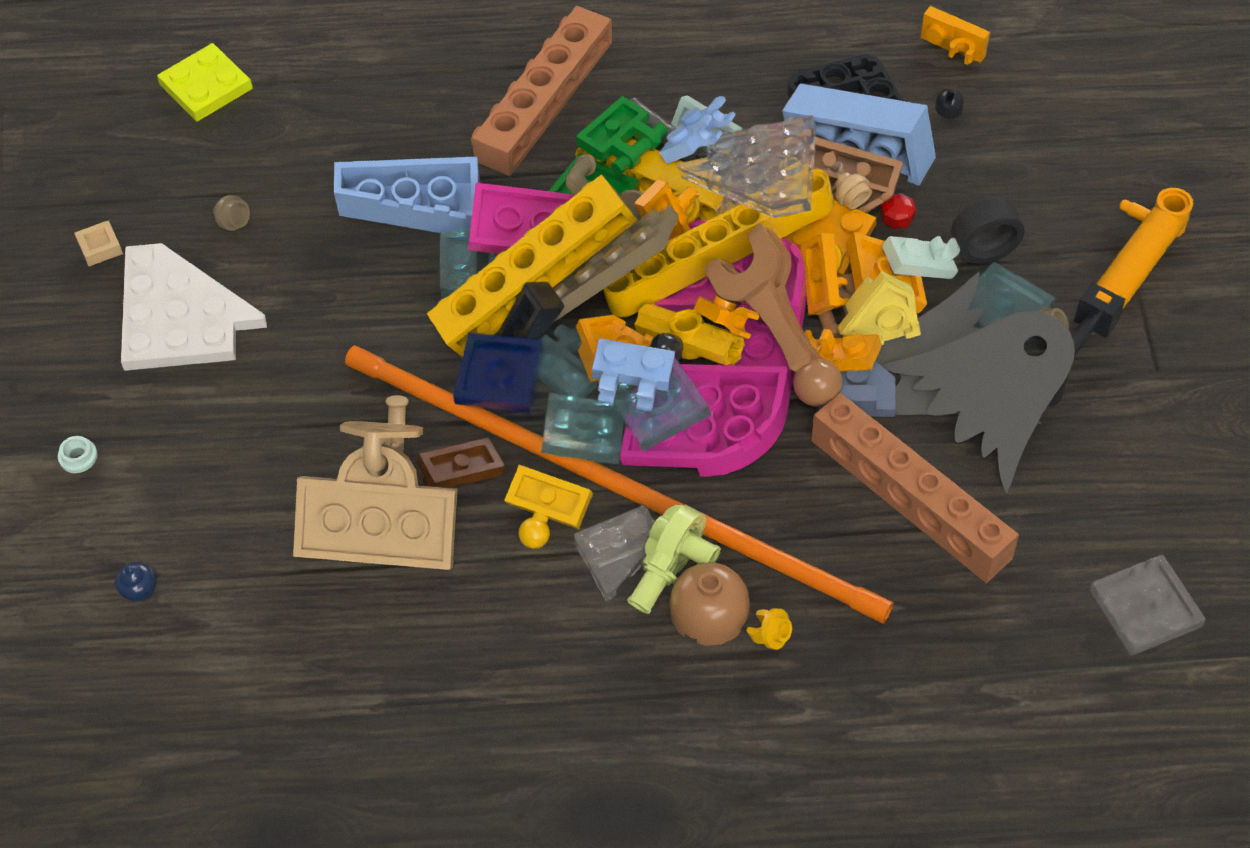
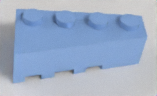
(869, 124)
(409, 192)

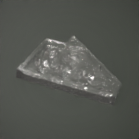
(761, 166)

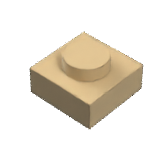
(98, 243)

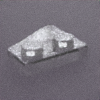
(615, 548)

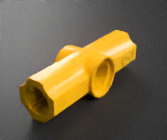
(697, 336)

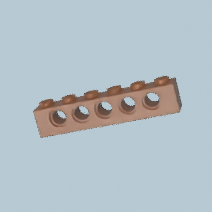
(542, 90)
(914, 487)

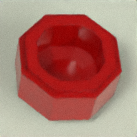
(898, 211)

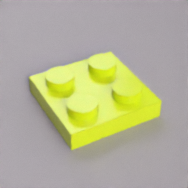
(204, 82)

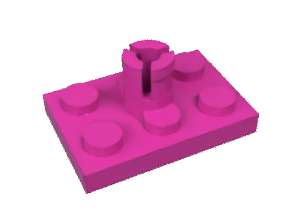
(506, 213)

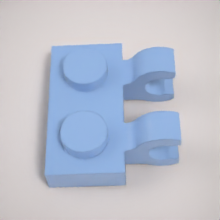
(695, 131)
(631, 365)

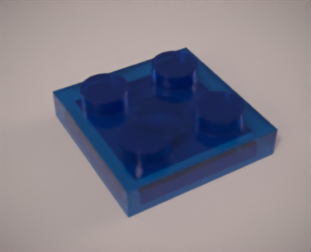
(498, 372)

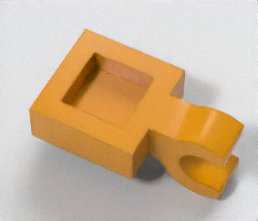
(724, 313)

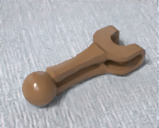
(764, 289)

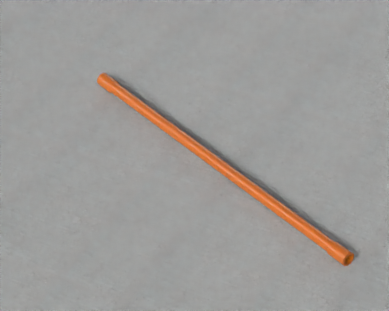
(856, 597)

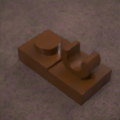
(460, 464)

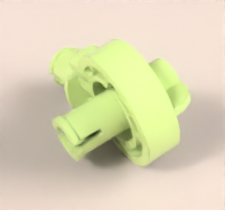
(669, 547)

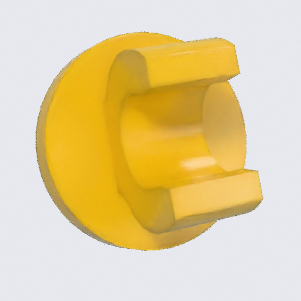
(775, 628)

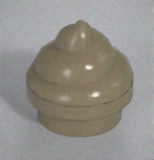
(231, 212)

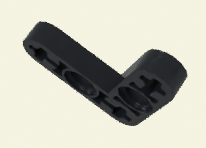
(860, 75)

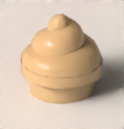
(852, 190)

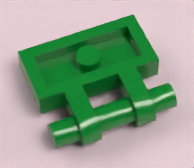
(612, 130)

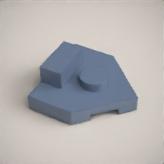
(870, 390)

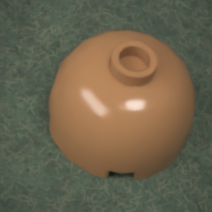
(709, 603)

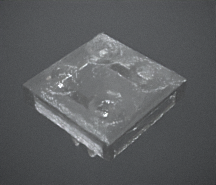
(1147, 604)

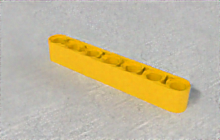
(721, 237)

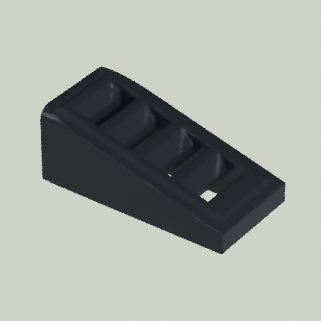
(545, 306)

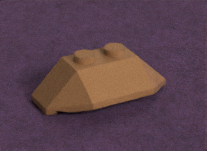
(878, 169)

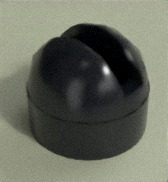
(952, 110)
(668, 342)

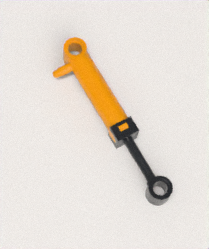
(1104, 301)

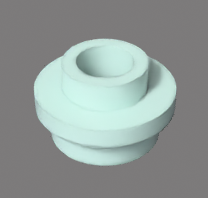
(73, 447)

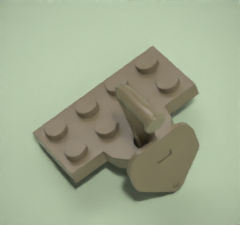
(623, 253)

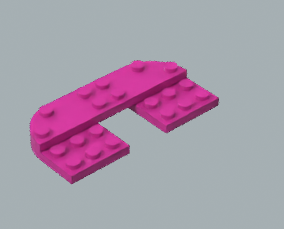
(744, 399)

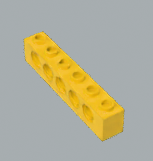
(549, 262)

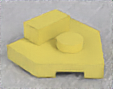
(882, 308)

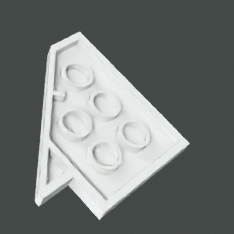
(178, 312)

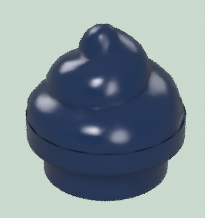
(135, 581)

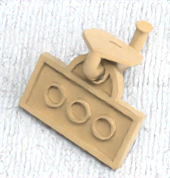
(373, 513)

